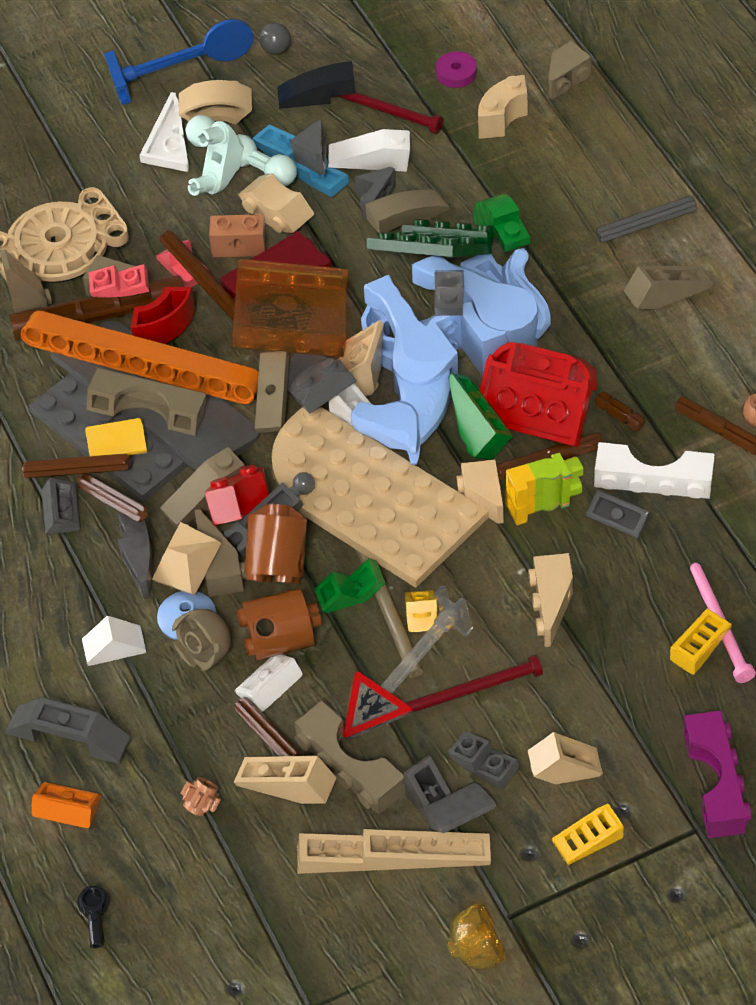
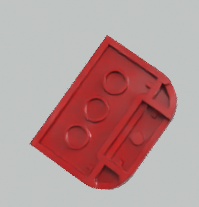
(539, 391)

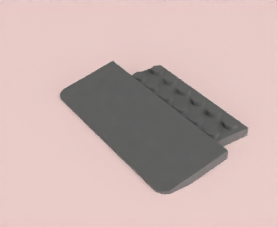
(167, 451)

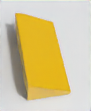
(116, 438)

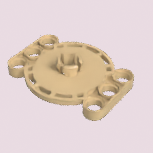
(76, 236)

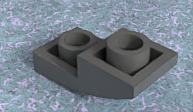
(481, 760)

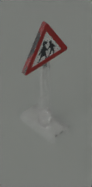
(374, 704)

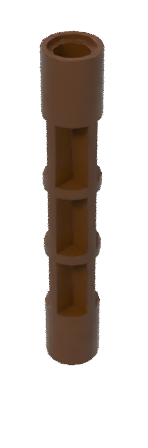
(97, 308)

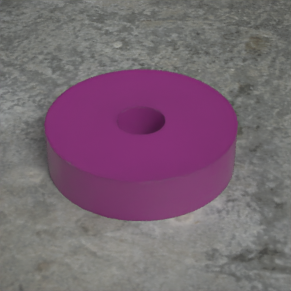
(456, 69)

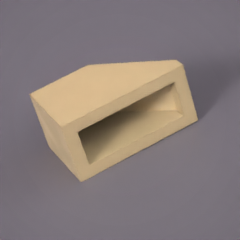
(481, 485)
(564, 760)

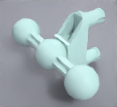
(228, 153)

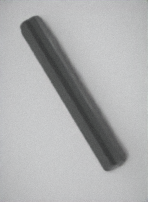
(646, 219)

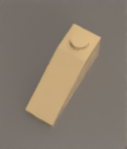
(287, 777)

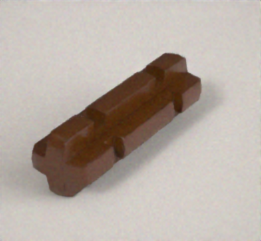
(620, 411)

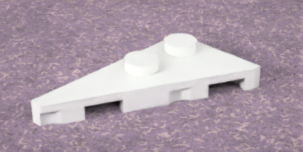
(166, 141)

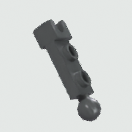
(302, 484)

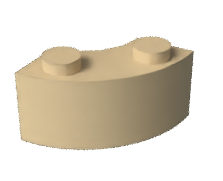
(217, 99)
(501, 106)
(281, 207)

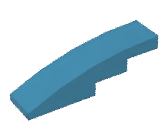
(276, 141)

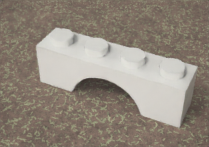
(686, 477)

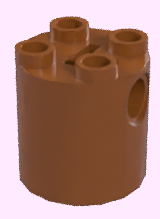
(275, 544)
(289, 623)

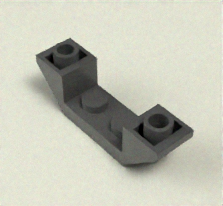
(70, 722)

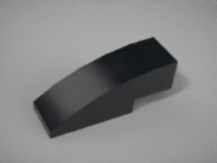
(317, 86)

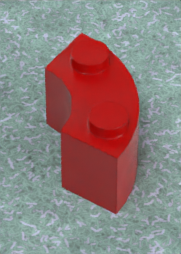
(165, 316)
(237, 495)

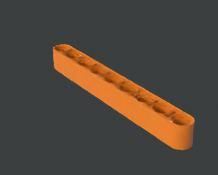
(141, 357)

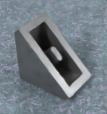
(424, 784)

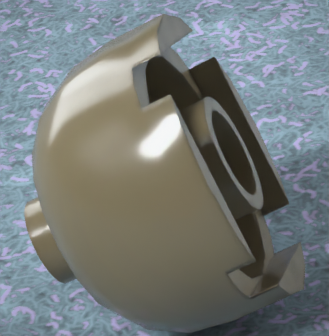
(201, 638)

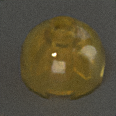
(475, 939)

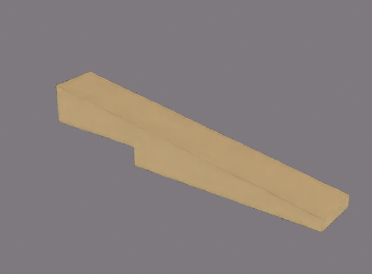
(391, 851)

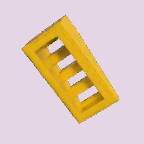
(688, 656)
(583, 826)

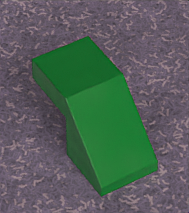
(343, 591)

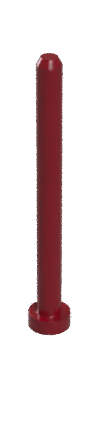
(434, 123)
(479, 684)

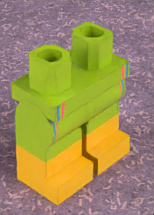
(542, 486)

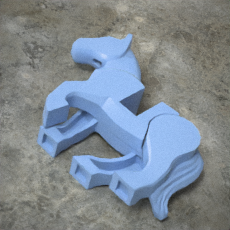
(496, 310)

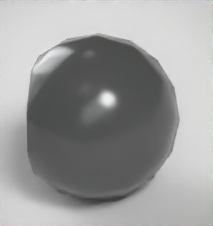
(274, 38)

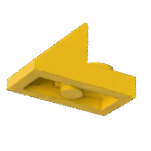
(420, 610)

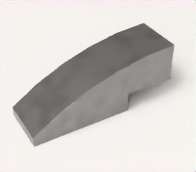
(136, 552)

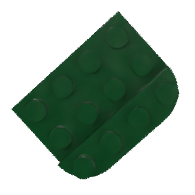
(436, 239)

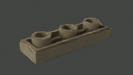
(272, 391)

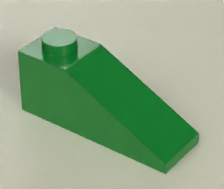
(476, 419)

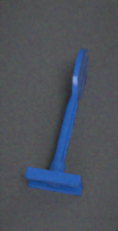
(222, 43)

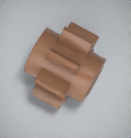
(200, 796)

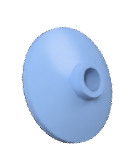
(175, 604)

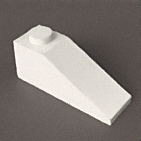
(372, 151)

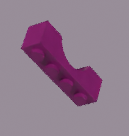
(708, 742)

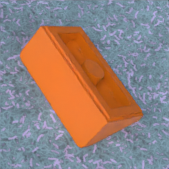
(65, 805)

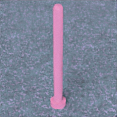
(743, 672)

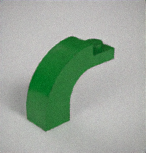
(504, 217)

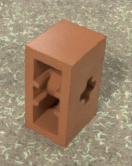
(237, 235)

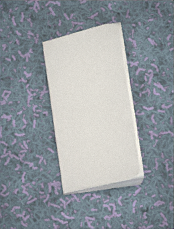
(270, 681)

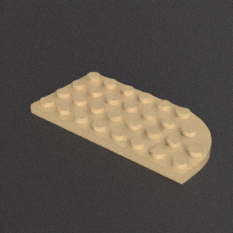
(373, 495)

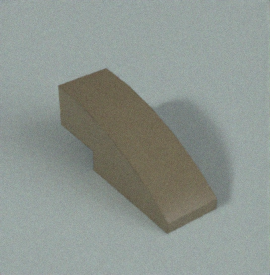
(403, 208)

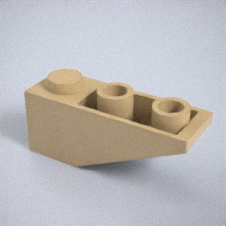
(553, 593)

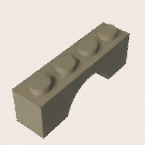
(114, 392)
(374, 782)

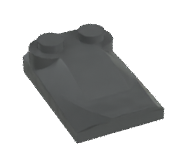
(316, 379)

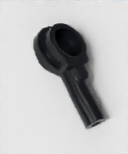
(93, 903)

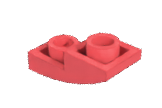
(114, 283)

